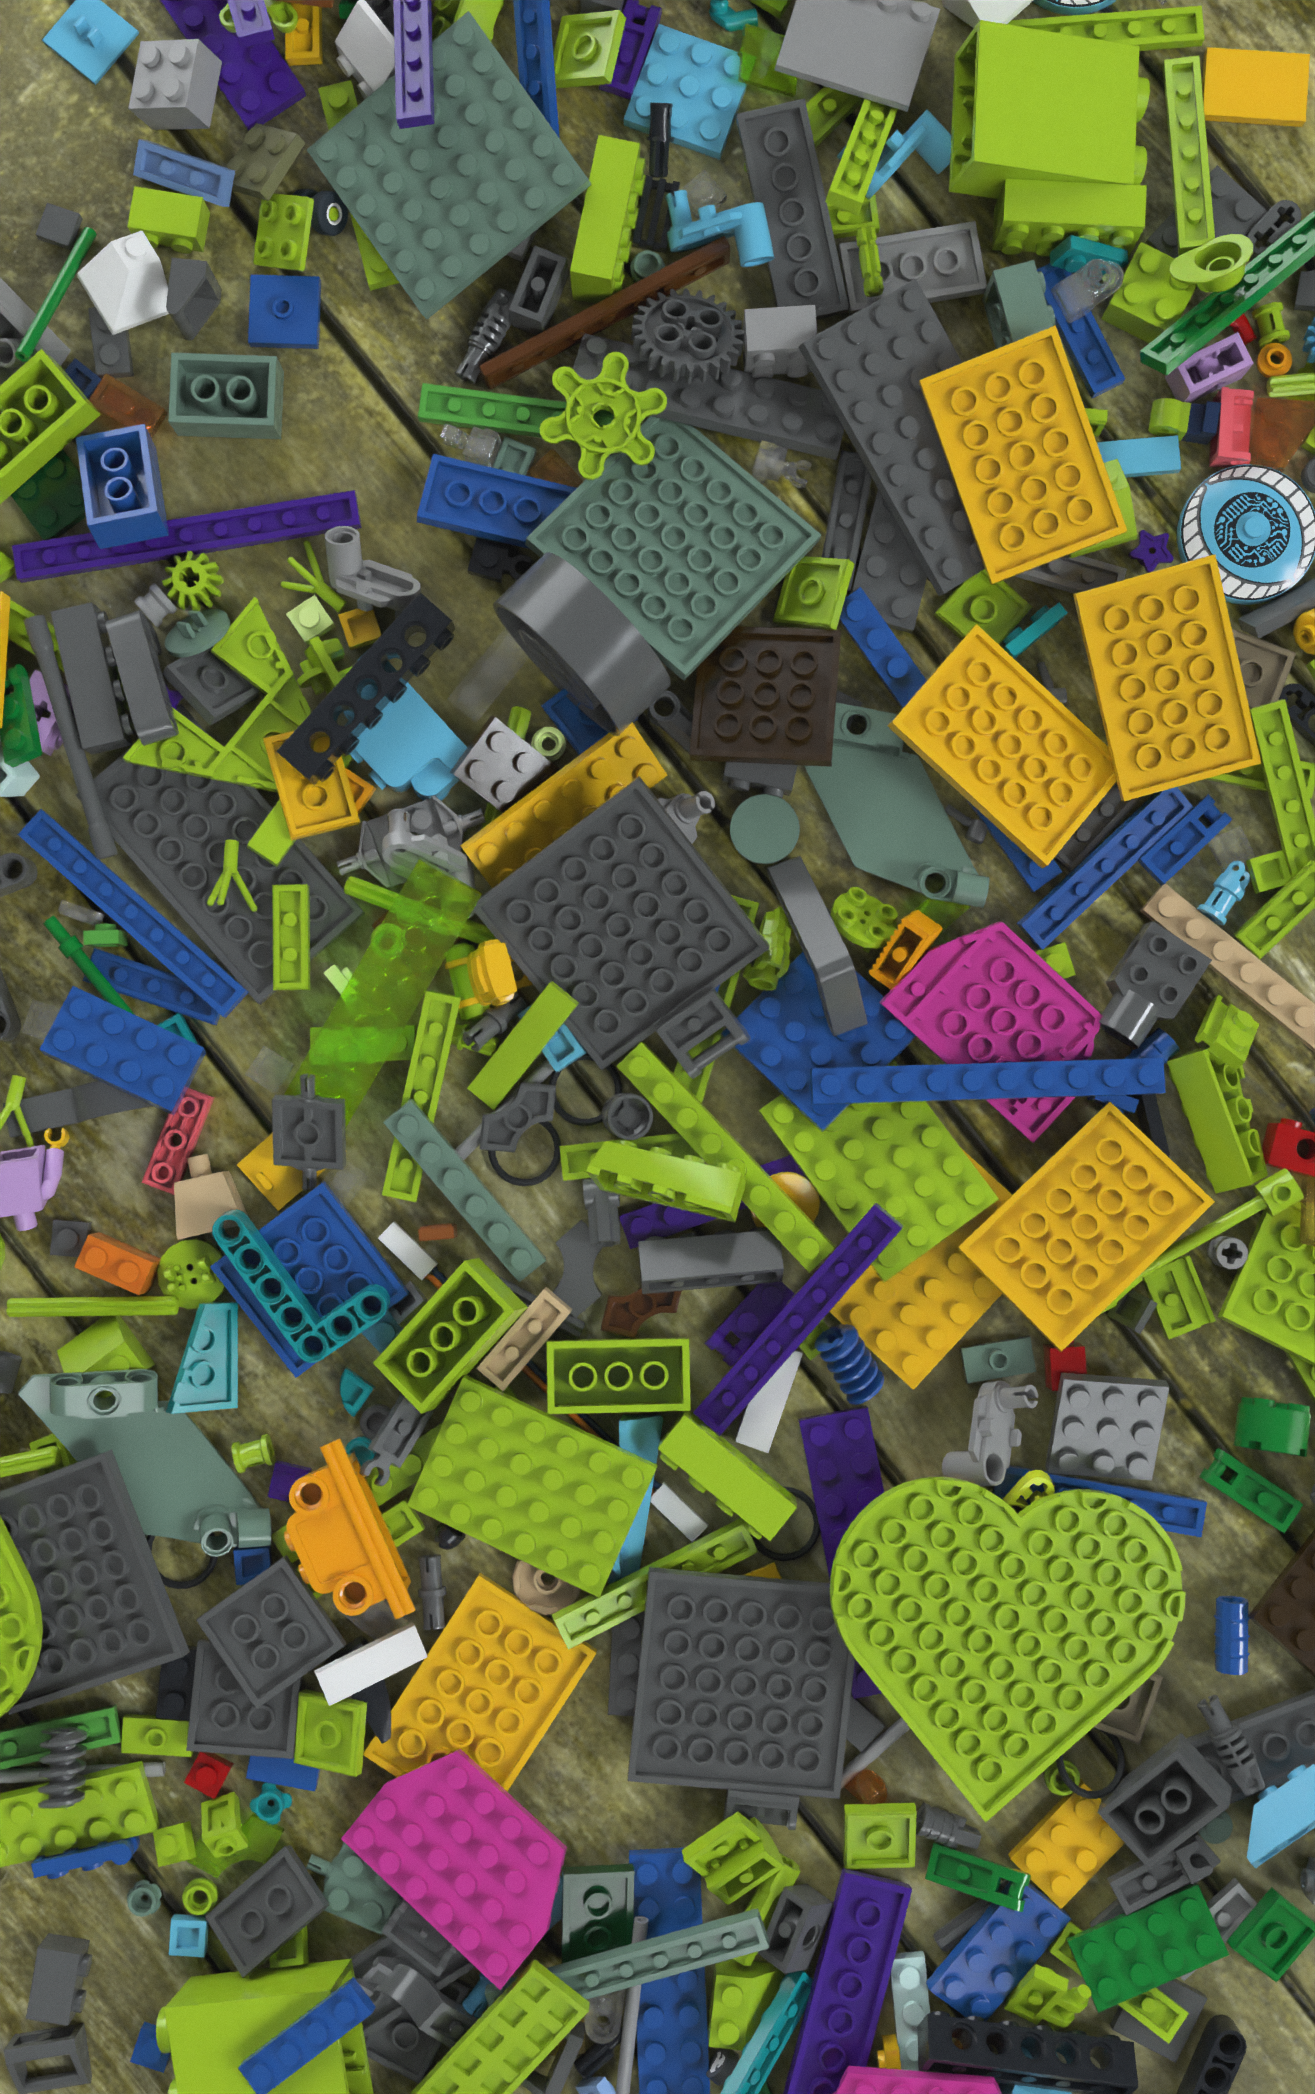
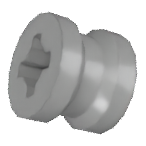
(155, 605)

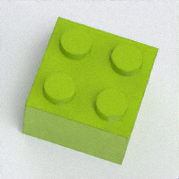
(1148, 296)

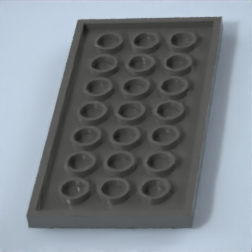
(871, 379)
(177, 837)

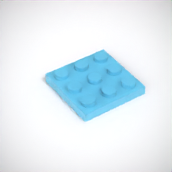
(697, 81)

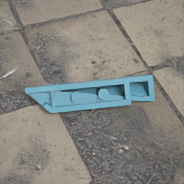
(641, 1437)

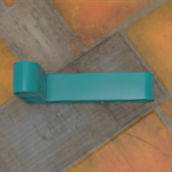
(291, 1295)

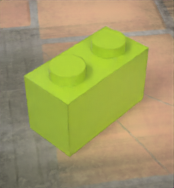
(169, 219)

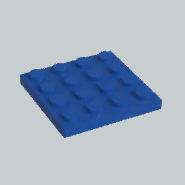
(794, 1036)
(324, 1257)

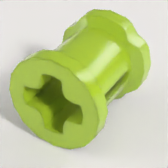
(1270, 324)
(253, 1453)

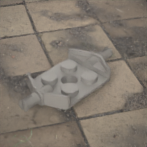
(426, 818)

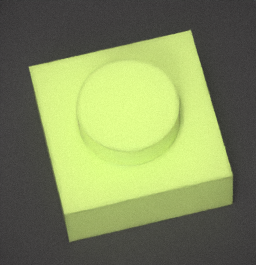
(310, 619)
(338, 977)

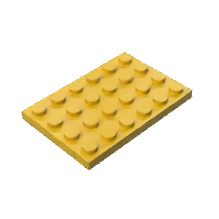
(1023, 455)
(1167, 678)
(1007, 746)
(1085, 1226)
(924, 1306)
(484, 1688)

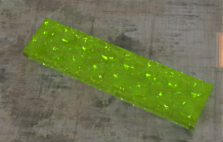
(387, 985)

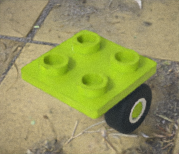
(287, 222)

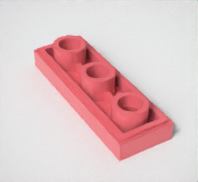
(168, 1160)

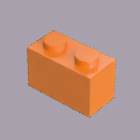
(118, 1263)

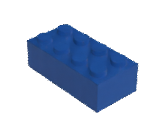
(123, 1050)

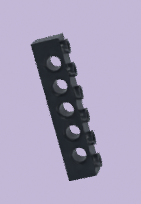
(418, 616)
(1011, 2066)

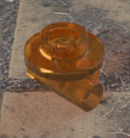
(868, 1788)

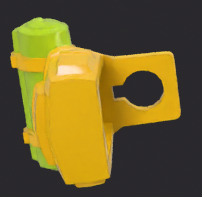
(482, 977)

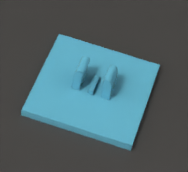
(90, 37)

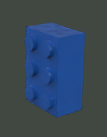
(121, 486)

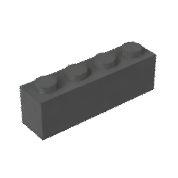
(92, 678)
(709, 1260)

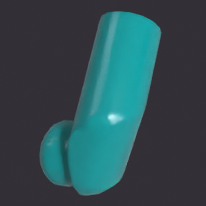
(729, 18)

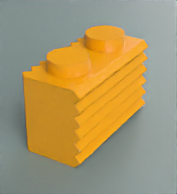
(905, 948)

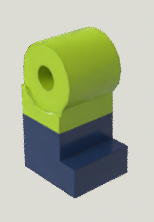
(1188, 420)

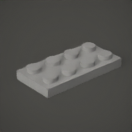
(940, 258)

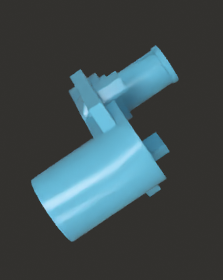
(924, 136)
(745, 223)

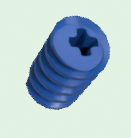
(850, 1363)

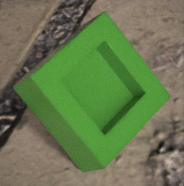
(105, 936)

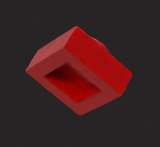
(208, 1773)

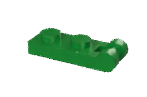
(19, 729)
(1252, 1491)
(976, 1876)

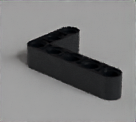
(1211, 2054)

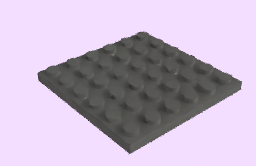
(621, 922)
(92, 1577)
(740, 1685)

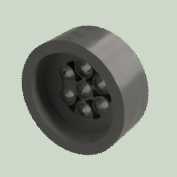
(582, 643)

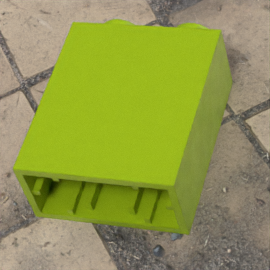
(1044, 110)
(227, 2018)

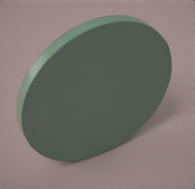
(197, 632)
(764, 829)

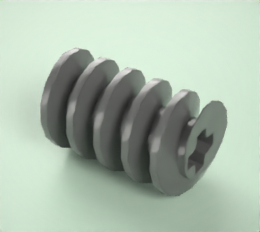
(63, 1767)

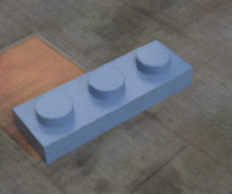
(184, 172)

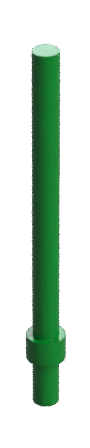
(72, 948)

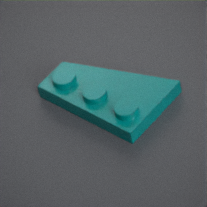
(209, 1363)

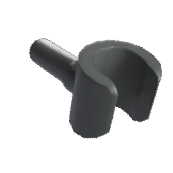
(1059, 693)
(976, 828)

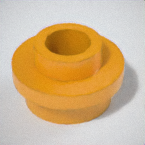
(1267, 367)

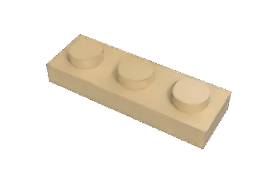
(524, 1338)

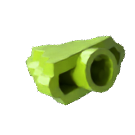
(773, 963)

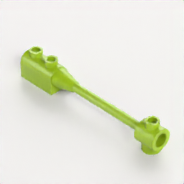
(1272, 1194)

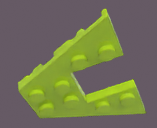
(256, 656)

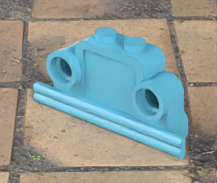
(408, 745)

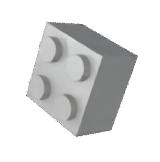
(175, 84)
(774, 340)

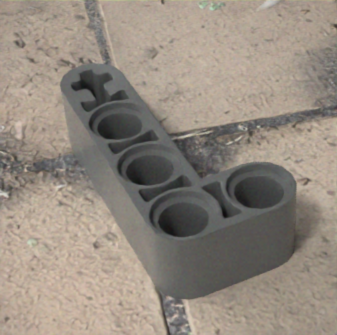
(136, 654)

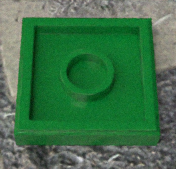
(1273, 1934)

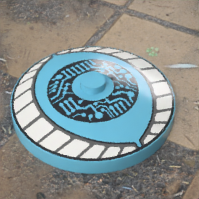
(1256, 528)

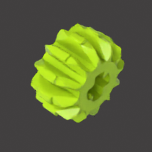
(203, 589)

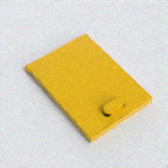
(285, 1179)

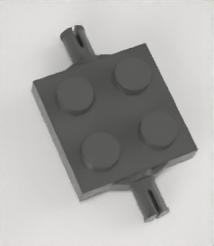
(309, 1132)

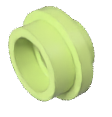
(553, 734)

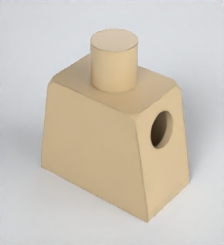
(204, 1199)

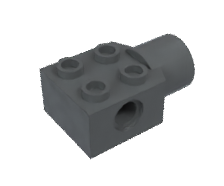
(1150, 983)

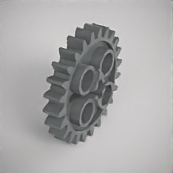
(687, 335)

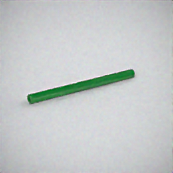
(55, 294)

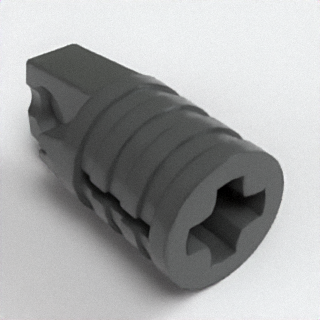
(945, 1827)

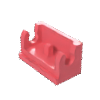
(1232, 437)

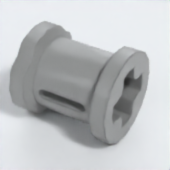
(1229, 1262)

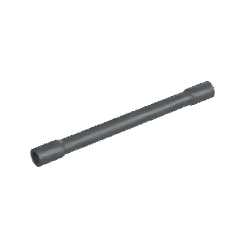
(43, 648)

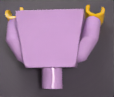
(30, 1179)

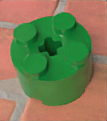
(1272, 1426)

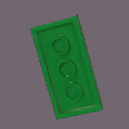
(1147, 1947)

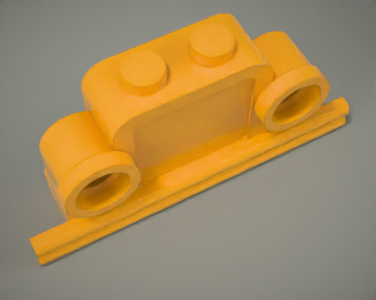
(345, 1538)

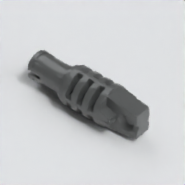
(486, 335)
(1232, 1747)

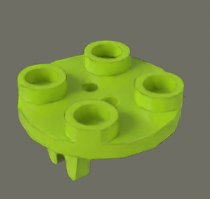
(864, 919)
(176, 1278)

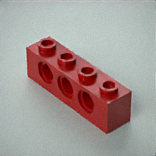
(1281, 1147)

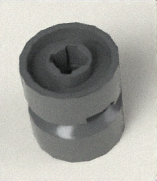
(627, 1116)

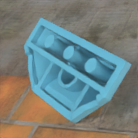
(1282, 1815)

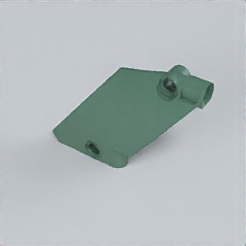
(892, 812)
(166, 1461)

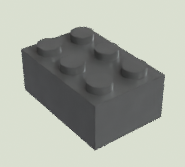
(1165, 1800)

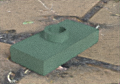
(997, 1359)

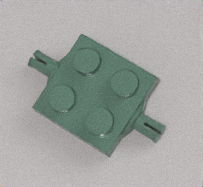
(355, 1890)

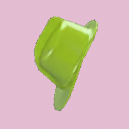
(1215, 264)

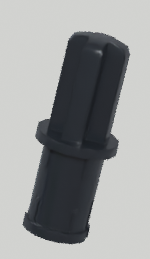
(659, 138)

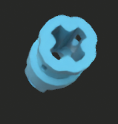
(1225, 893)

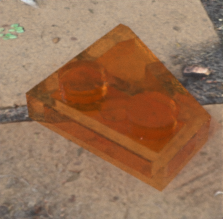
(1279, 430)

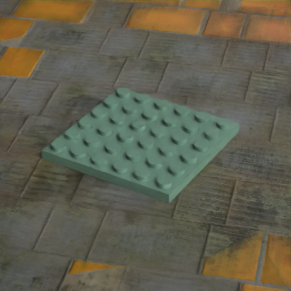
(453, 192)
(677, 541)

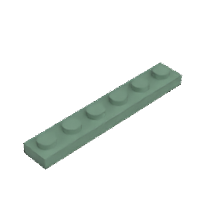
(465, 1190)

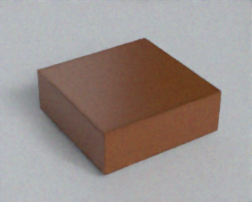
(437, 1232)

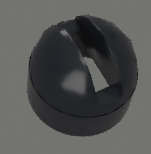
(448, 1536)

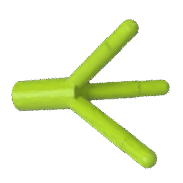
(317, 583)
(230, 869)
(13, 1104)

